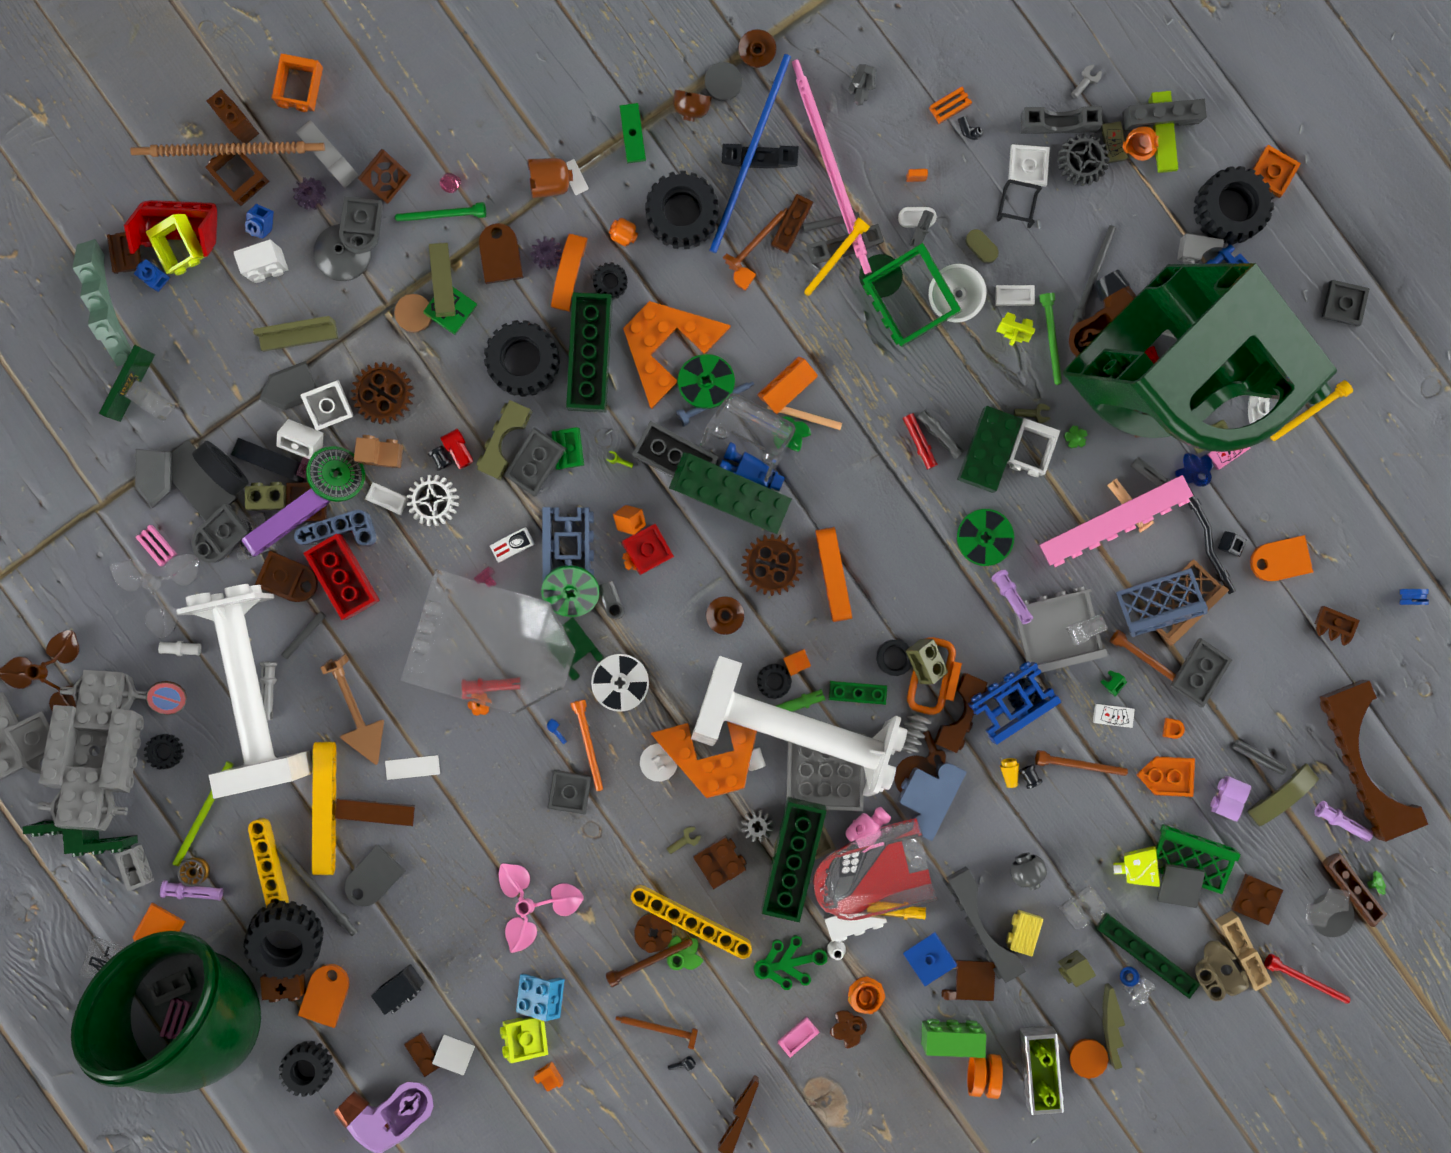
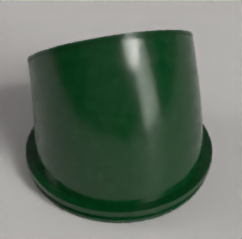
(204, 1051)

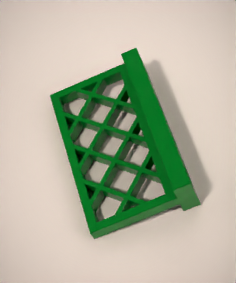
(1203, 846)

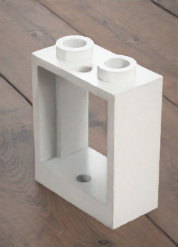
(1041, 430)

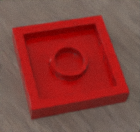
(647, 549)

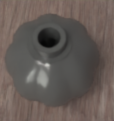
(1028, 871)

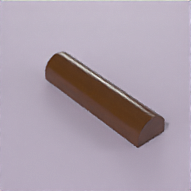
(1359, 894)

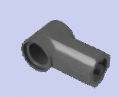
(611, 598)

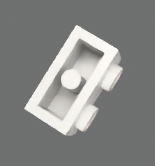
(299, 439)

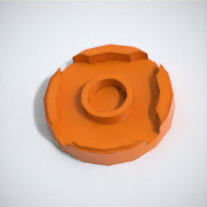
(1088, 1058)

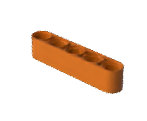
(833, 574)

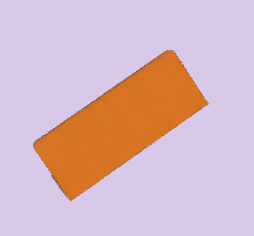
(788, 384)

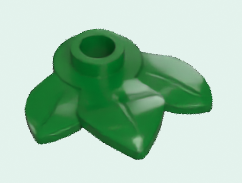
(801, 430)

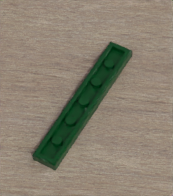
(1148, 955)

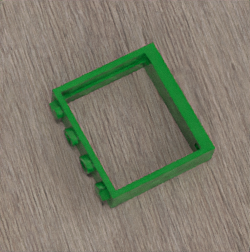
(879, 305)

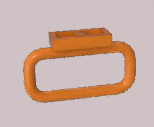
(948, 685)

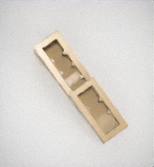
(1243, 950)

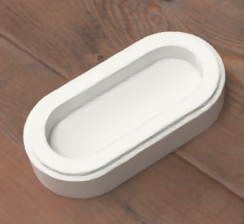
(910, 216)

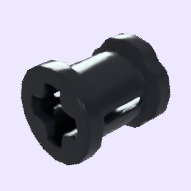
(440, 464)
(1030, 776)

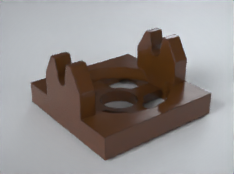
(365, 177)

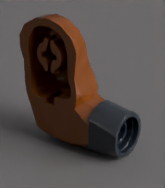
(1116, 295)

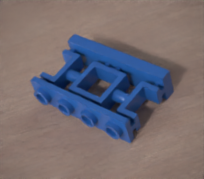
(1022, 714)

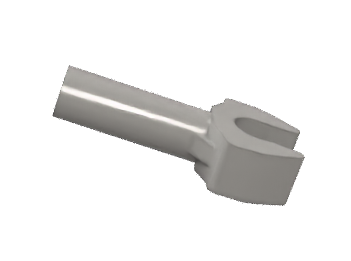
(1087, 79)

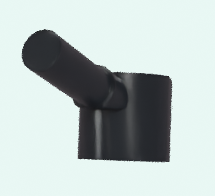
(688, 1062)

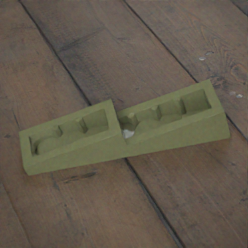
(441, 280)

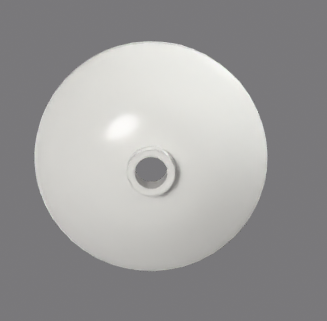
(969, 282)

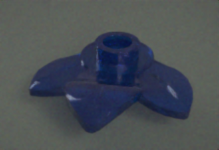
(1193, 467)

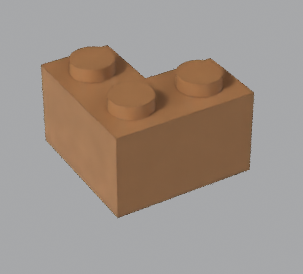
(376, 453)

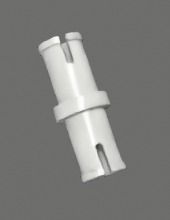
(179, 648)

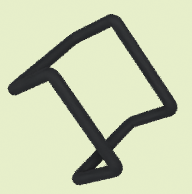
(1030, 220)

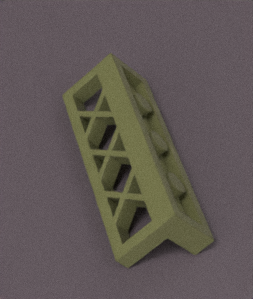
(296, 333)

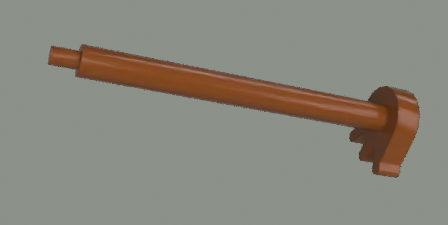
(733, 262)
(664, 1029)

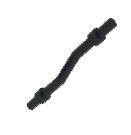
(1222, 574)

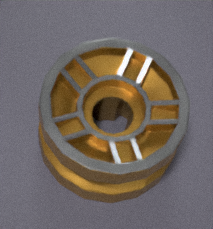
(189, 879)

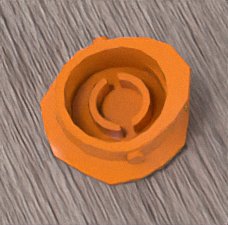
(866, 995)

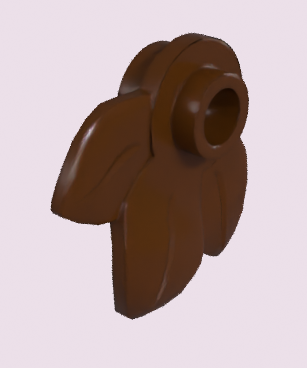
(845, 1028)

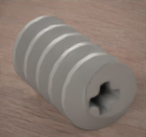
(914, 732)

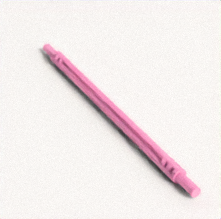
(830, 163)

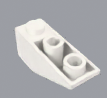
(840, 929)

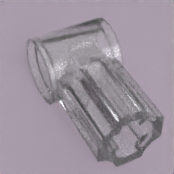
(1082, 631)

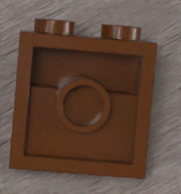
(720, 862)

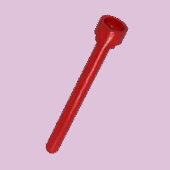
(1275, 964)

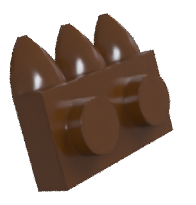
(1337, 624)

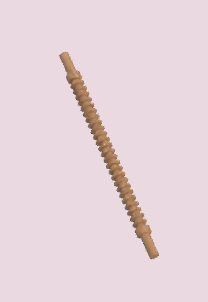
(301, 147)

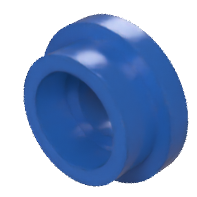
(1123, 976)

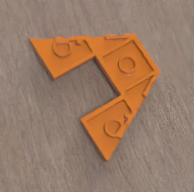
(651, 329)
(716, 773)

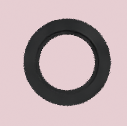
(220, 468)

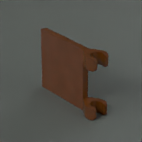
(973, 981)

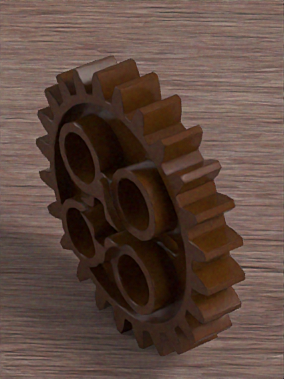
(391, 379)
(776, 547)

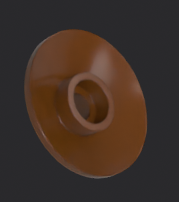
(757, 40)
(728, 605)

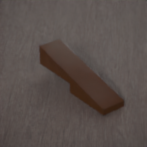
(375, 812)
(740, 1109)

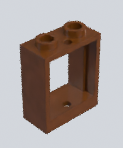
(232, 116)
(246, 190)

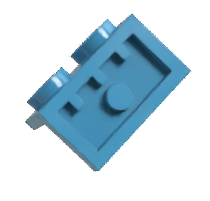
(540, 997)

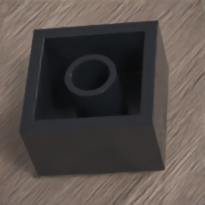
(398, 989)

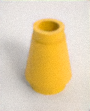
(1010, 772)

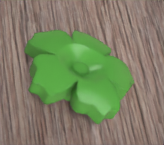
(1075, 437)

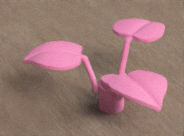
(520, 932)

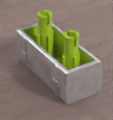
(1041, 1070)

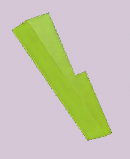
(1166, 153)

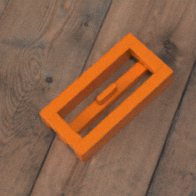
(964, 96)

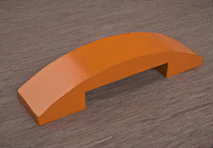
(568, 272)

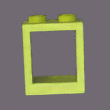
(163, 250)

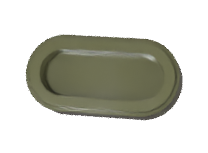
(981, 246)

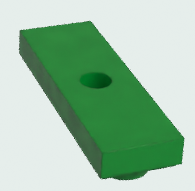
(632, 123)
(846, 692)

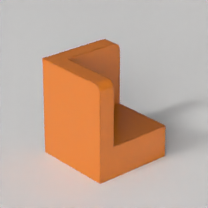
(629, 519)
(797, 662)
(548, 1076)

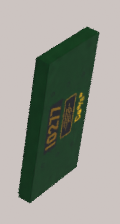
(132, 370)

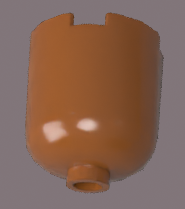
(549, 177)

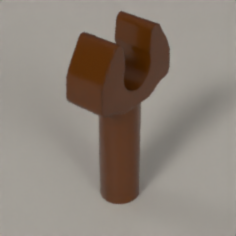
(933, 750)

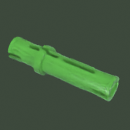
(803, 701)

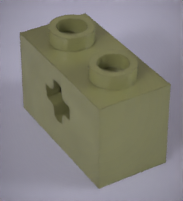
(1075, 969)

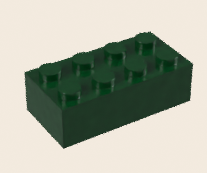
(989, 449)

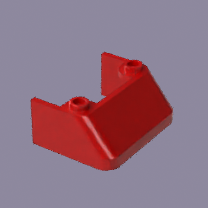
(150, 213)

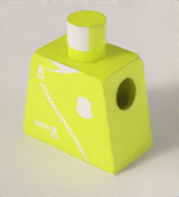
(1140, 867)

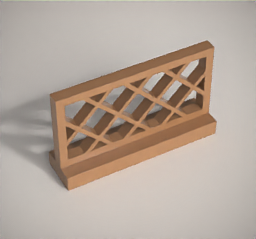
(1211, 599)

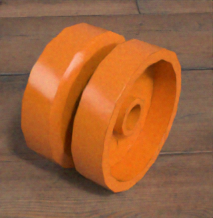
(985, 1076)

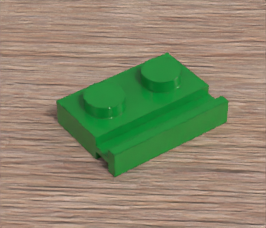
(573, 454)

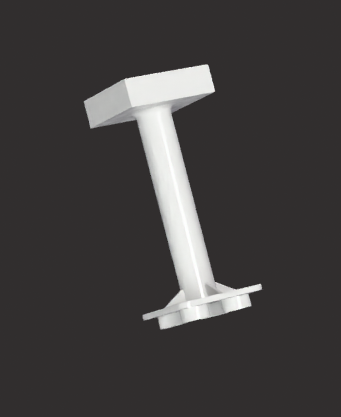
(725, 705)
(260, 764)

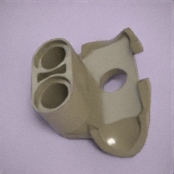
(1214, 958)

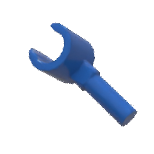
(552, 726)

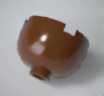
(691, 104)

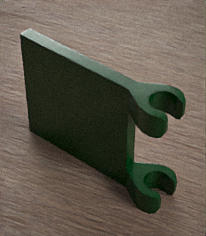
(581, 644)

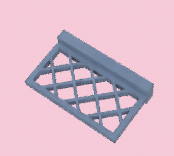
(1166, 618)

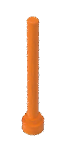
(579, 708)

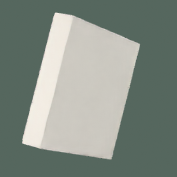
(1029, 164)

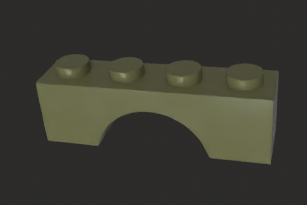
(514, 417)

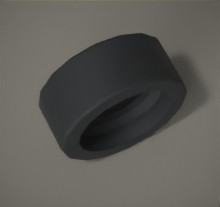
(880, 658)

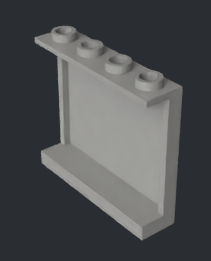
(1046, 636)

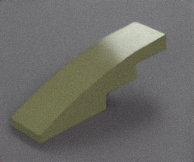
(1111, 1022)

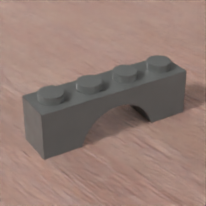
(1180, 112)
(1082, 120)

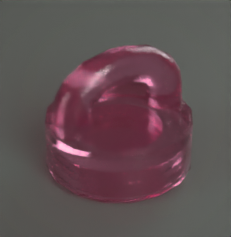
(450, 182)

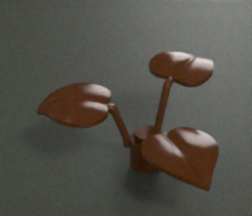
(21, 672)

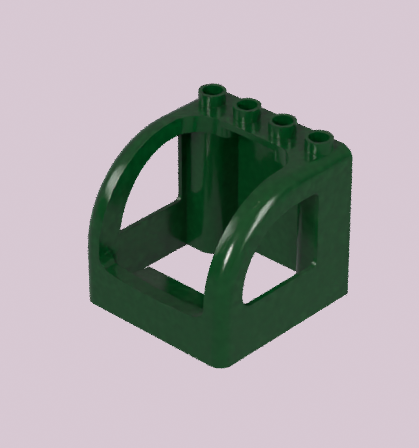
(1230, 343)

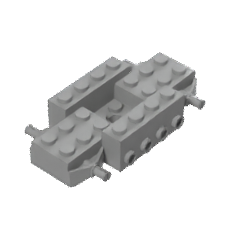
(68, 764)

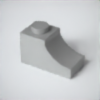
(1194, 246)

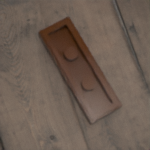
(792, 223)

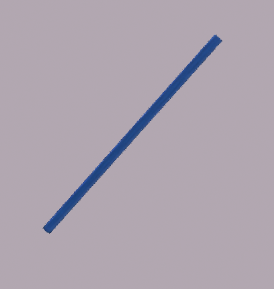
(750, 153)

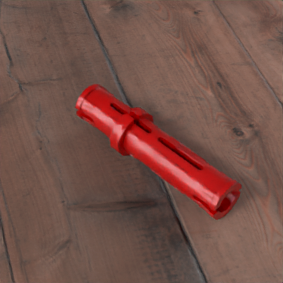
(920, 441)

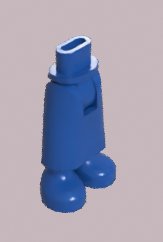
(750, 468)

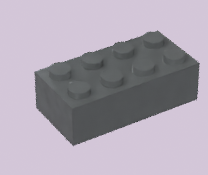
(664, 449)

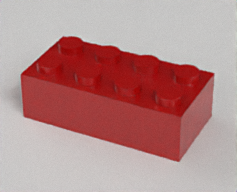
(341, 576)

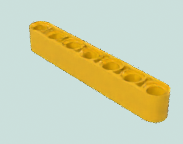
(324, 808)
(697, 929)

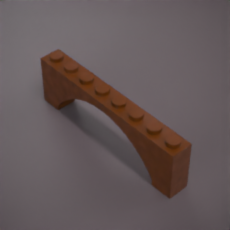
(1345, 714)

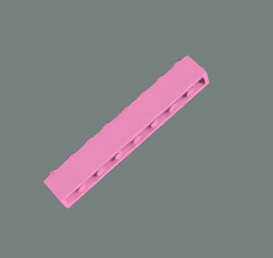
(1118, 519)

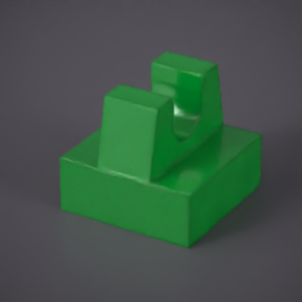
(1116, 684)

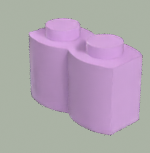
(1230, 798)

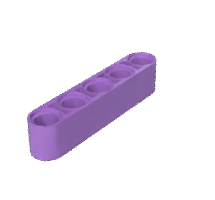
(283, 522)

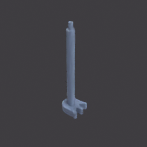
(683, 416)

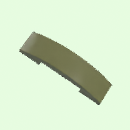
(1284, 797)

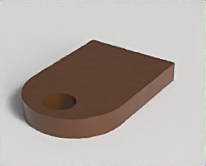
(501, 255)
(285, 578)

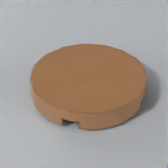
(410, 313)

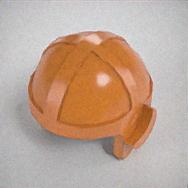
(1141, 143)

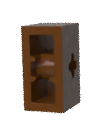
(273, 992)

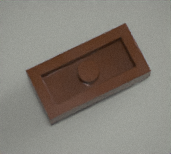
(422, 1053)

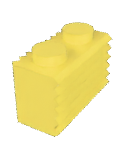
(1024, 932)

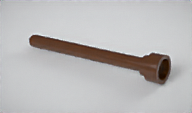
(614, 977)

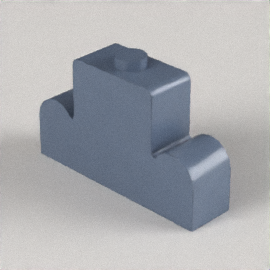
(931, 795)

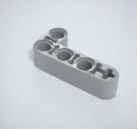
(330, 157)

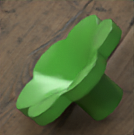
(1377, 883)

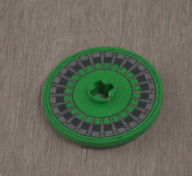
(321, 479)

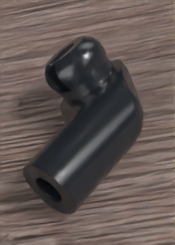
(967, 131)

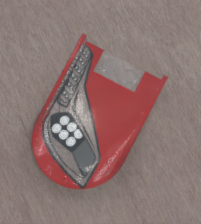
(875, 874)

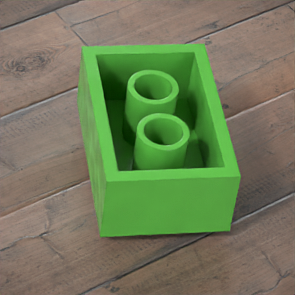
(953, 1038)

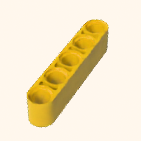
(270, 855)

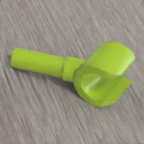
(617, 459)

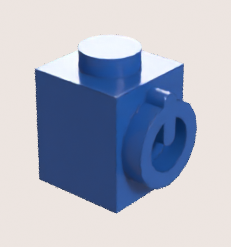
(259, 221)
(151, 275)

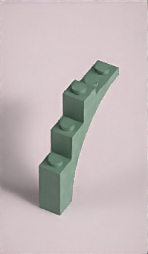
(94, 292)

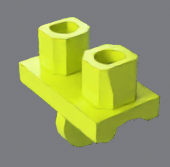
(1014, 330)

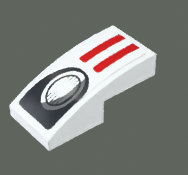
(512, 545)

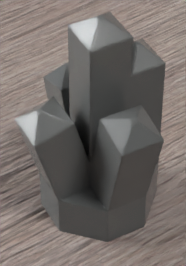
(862, 82)

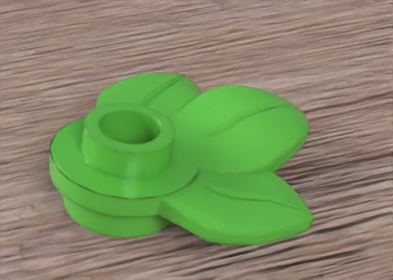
(687, 956)

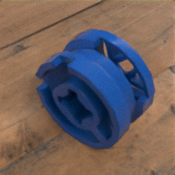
(1419, 595)

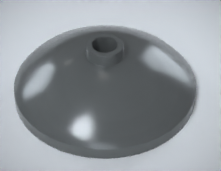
(339, 265)

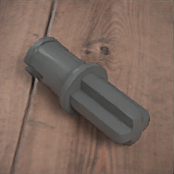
(921, 229)

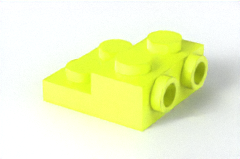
(523, 1039)

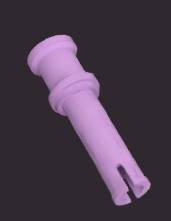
(1008, 590)
(1336, 817)
(180, 891)

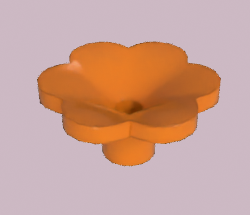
(477, 710)

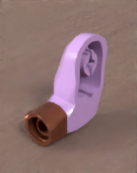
(389, 1122)

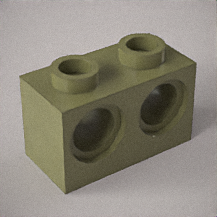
(266, 501)
(926, 661)

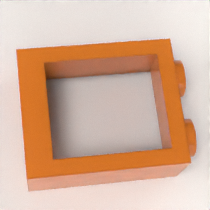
(298, 63)

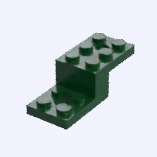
(81, 841)

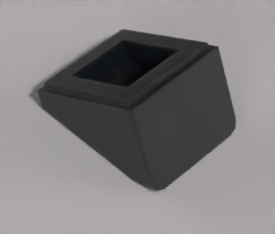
(1232, 543)

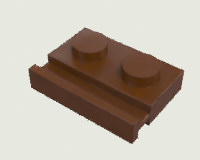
(120, 255)

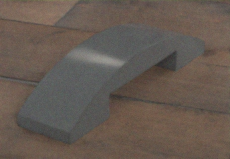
(823, 250)

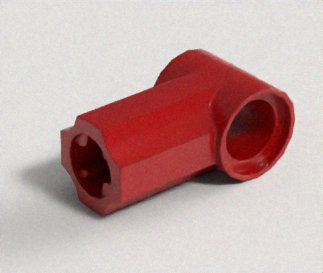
(456, 446)

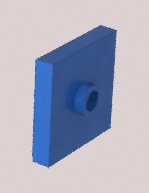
(930, 959)

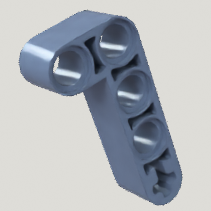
(332, 529)

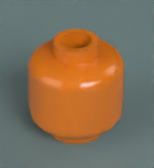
(623, 232)

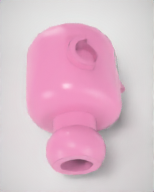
(865, 824)

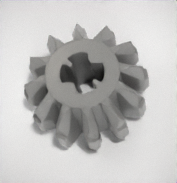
(763, 822)

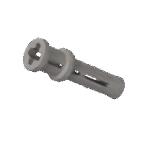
(267, 684)

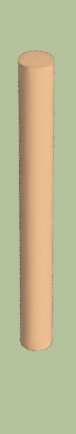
(810, 417)

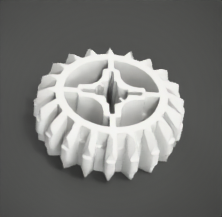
(435, 508)

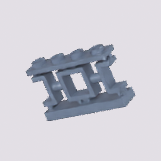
(550, 545)

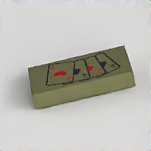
(1113, 139)

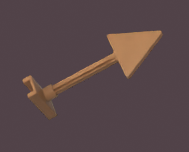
(365, 738)

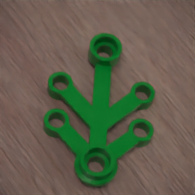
(787, 964)

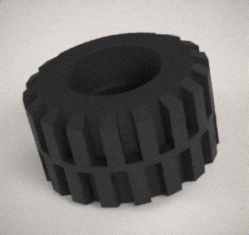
(294, 1079)

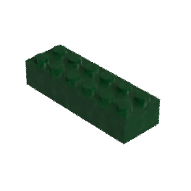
(589, 352)
(730, 493)
(793, 859)

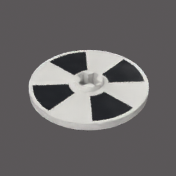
(632, 673)

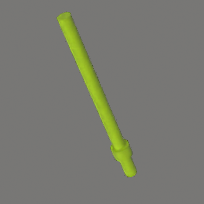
(197, 824)

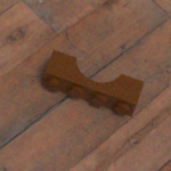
(952, 735)

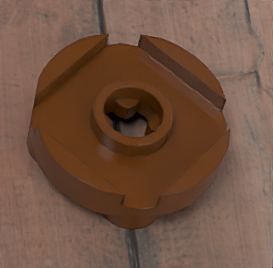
(651, 943)

